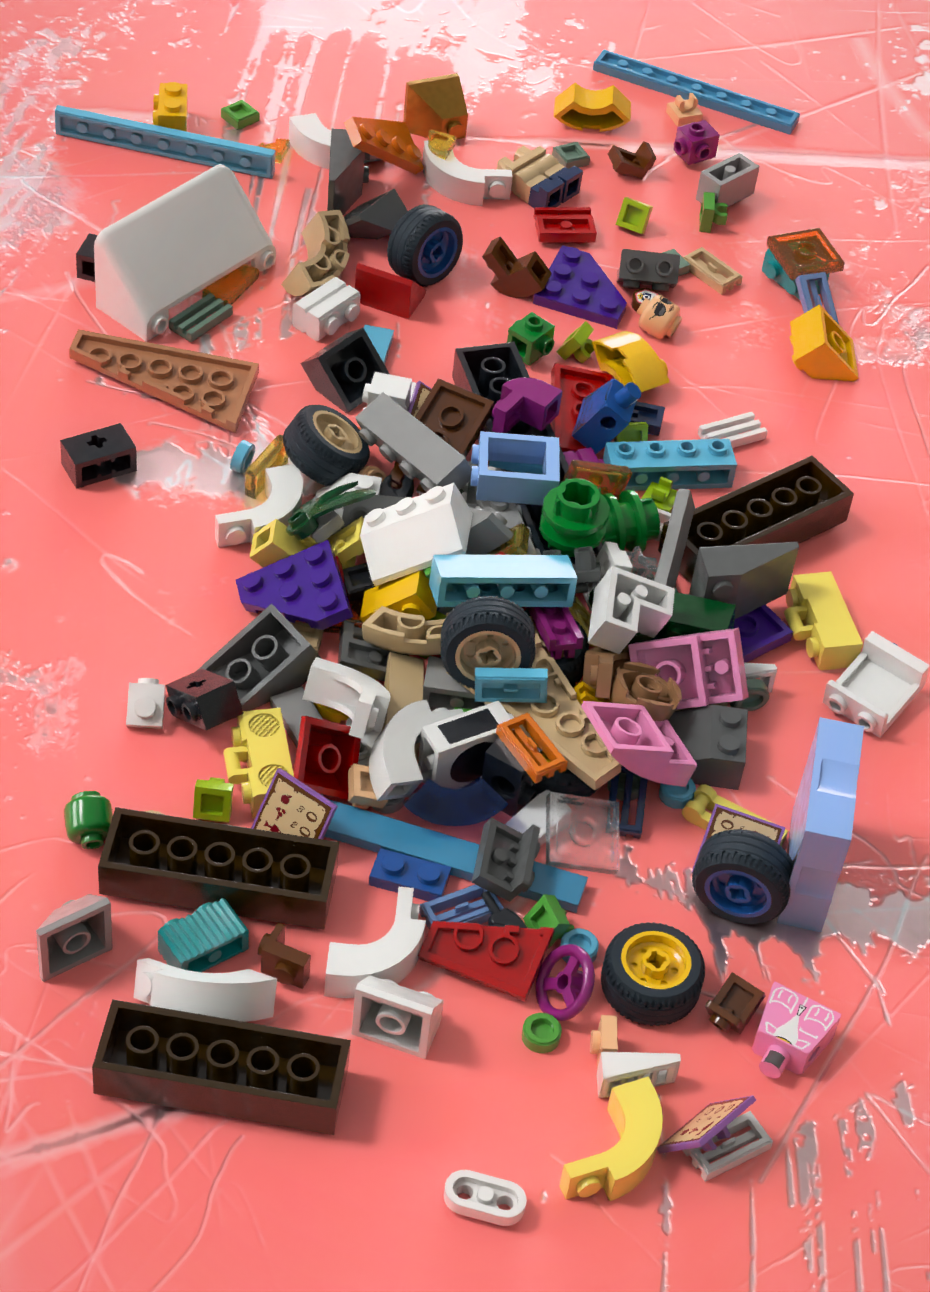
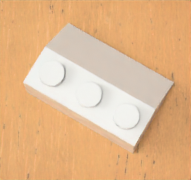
(413, 530)

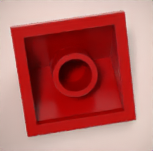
(387, 291)

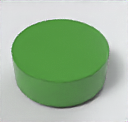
(541, 1032)

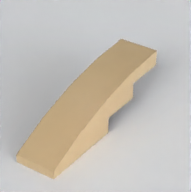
(405, 684)

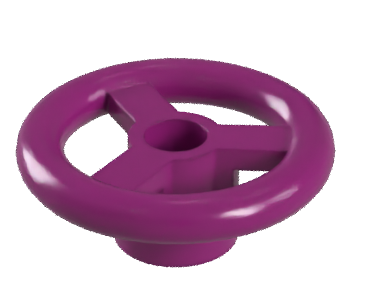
(571, 983)

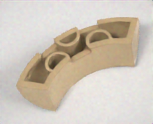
(327, 253)
(403, 632)

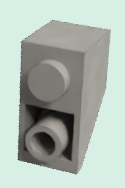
(486, 531)

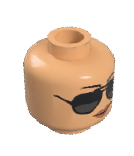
(659, 316)

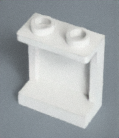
(877, 685)

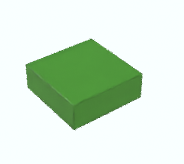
(240, 114)

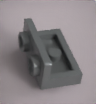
(648, 268)
(506, 859)

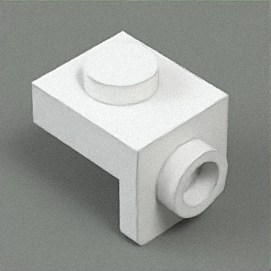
(146, 704)

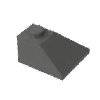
(375, 217)

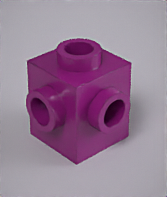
(696, 142)

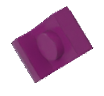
(527, 401)

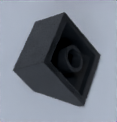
(344, 369)

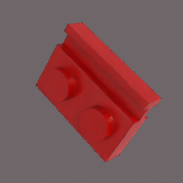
(564, 224)

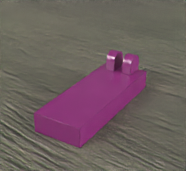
(557, 630)

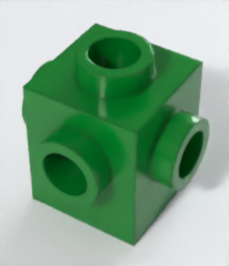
(532, 337)

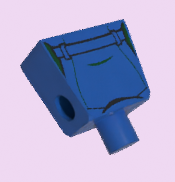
(605, 414)

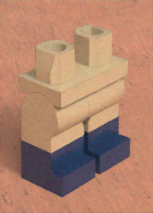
(541, 177)

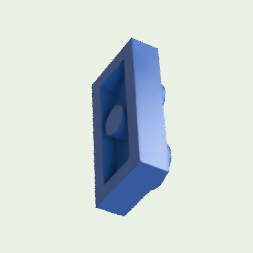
(402, 870)

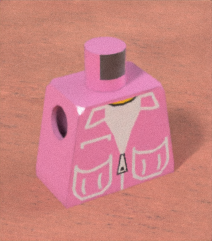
(792, 1031)

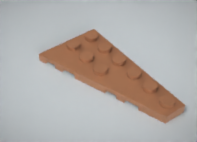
(188, 379)

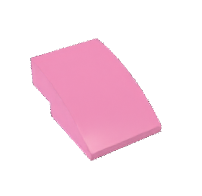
(703, 665)
(641, 744)

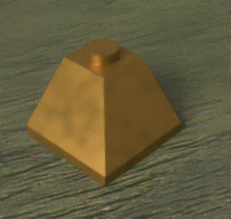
(436, 105)

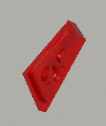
(489, 955)

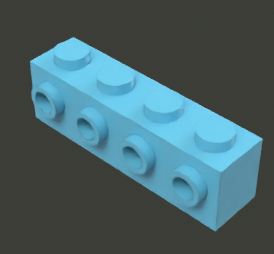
(685, 462)
(519, 578)

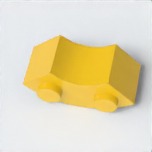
(592, 109)
(631, 360)

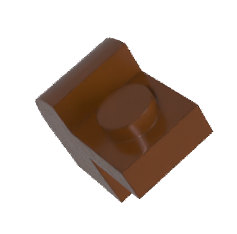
(515, 276)

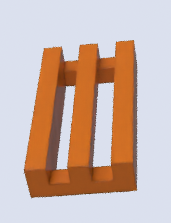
(526, 750)

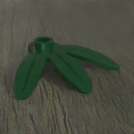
(303, 520)

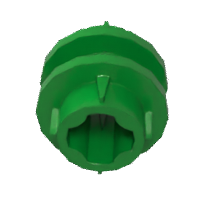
(574, 516)
(631, 520)

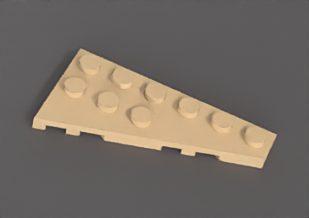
(566, 725)

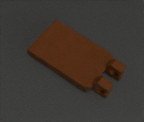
(452, 415)

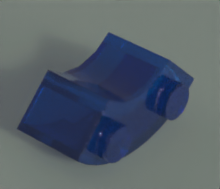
(456, 805)

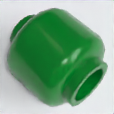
(88, 819)

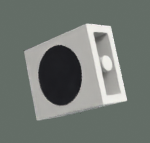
(456, 747)

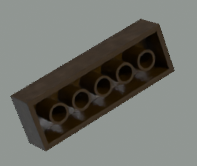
(774, 509)
(203, 861)
(221, 1067)

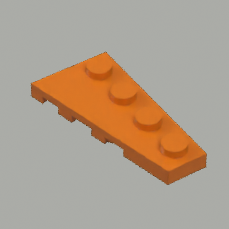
(386, 141)

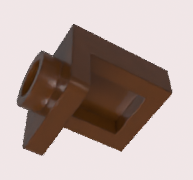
(632, 163)
(282, 961)
(734, 1004)

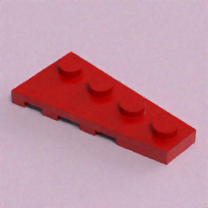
(575, 386)

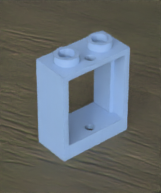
(515, 486)

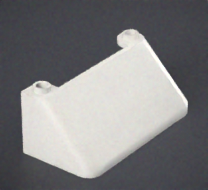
(177, 250)

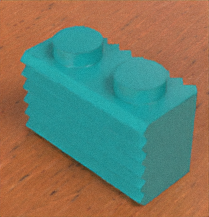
(203, 938)

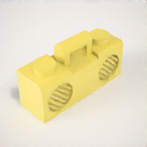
(822, 619)
(264, 746)

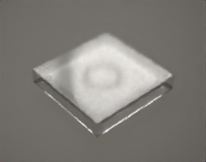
(582, 833)

